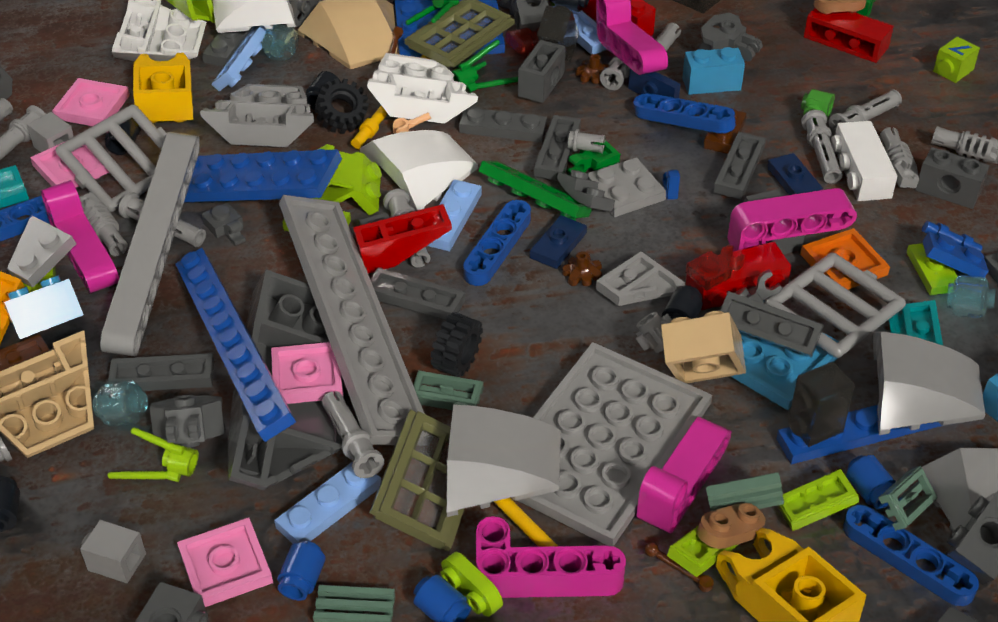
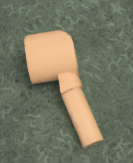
(404, 125)

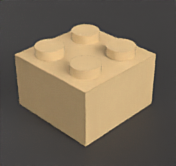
(703, 347)

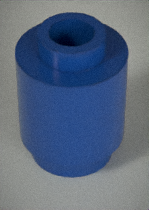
(869, 479)
(301, 570)
(441, 600)

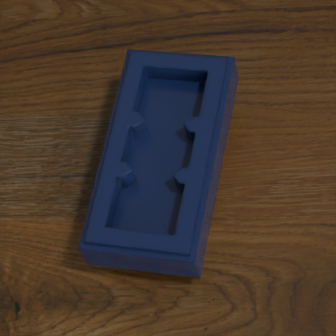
(653, 84)
(793, 175)
(558, 241)

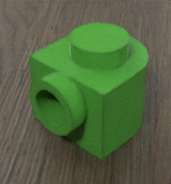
(818, 101)

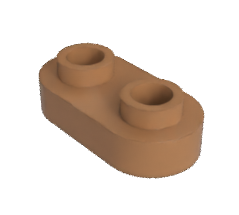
(830, 6)
(730, 525)

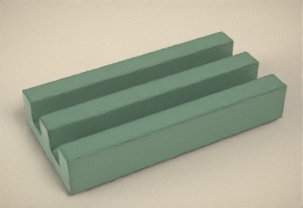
(445, 396)
(759, 490)
(896, 505)
(355, 601)

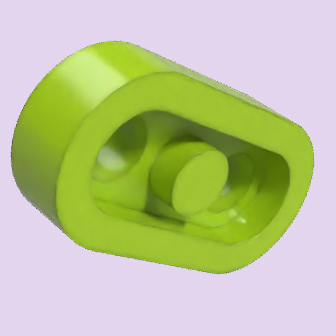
(472, 583)

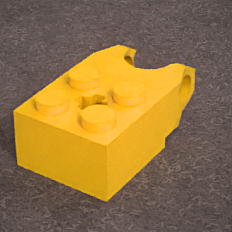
(163, 88)
(789, 583)

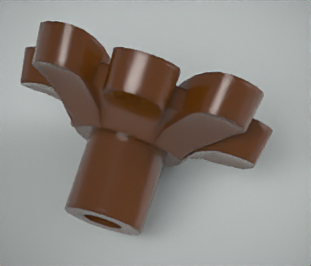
(591, 69)
(582, 269)

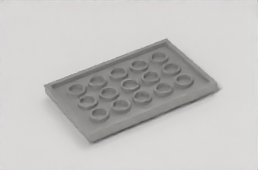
(613, 428)

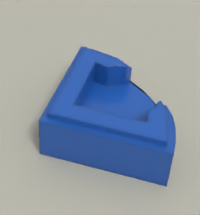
(671, 183)

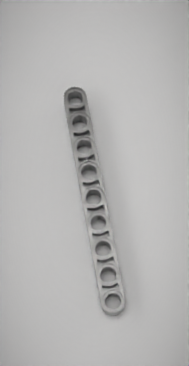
(150, 246)

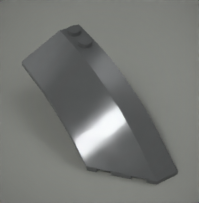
(280, 316)

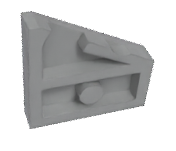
(38, 251)
(638, 281)

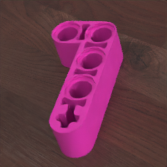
(626, 39)
(789, 216)
(88, 255)
(671, 490)
(595, 568)

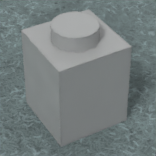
(49, 131)
(113, 551)

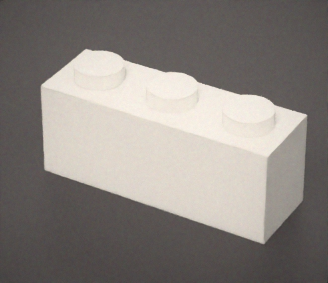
(864, 161)

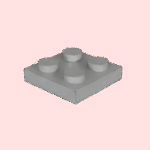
(629, 186)

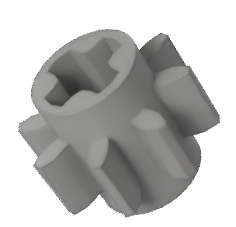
(650, 331)

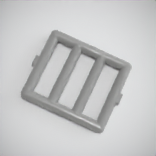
(88, 138)
(866, 279)

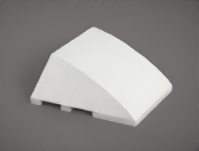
(243, 14)
(157, 32)
(418, 86)
(421, 163)

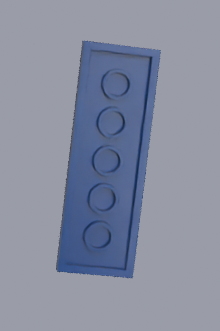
(262, 175)

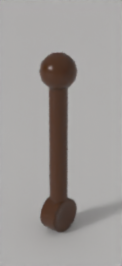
(397, 33)
(704, 582)

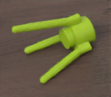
(177, 458)

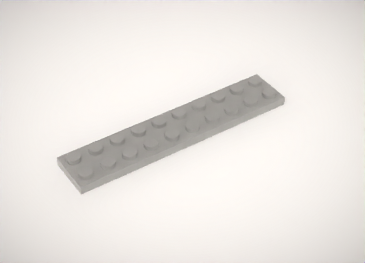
(351, 317)

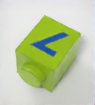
(956, 59)

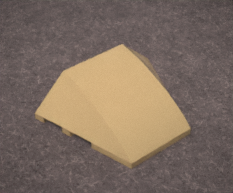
(352, 30)
(47, 397)

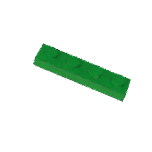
(525, 186)

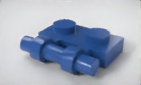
(954, 249)

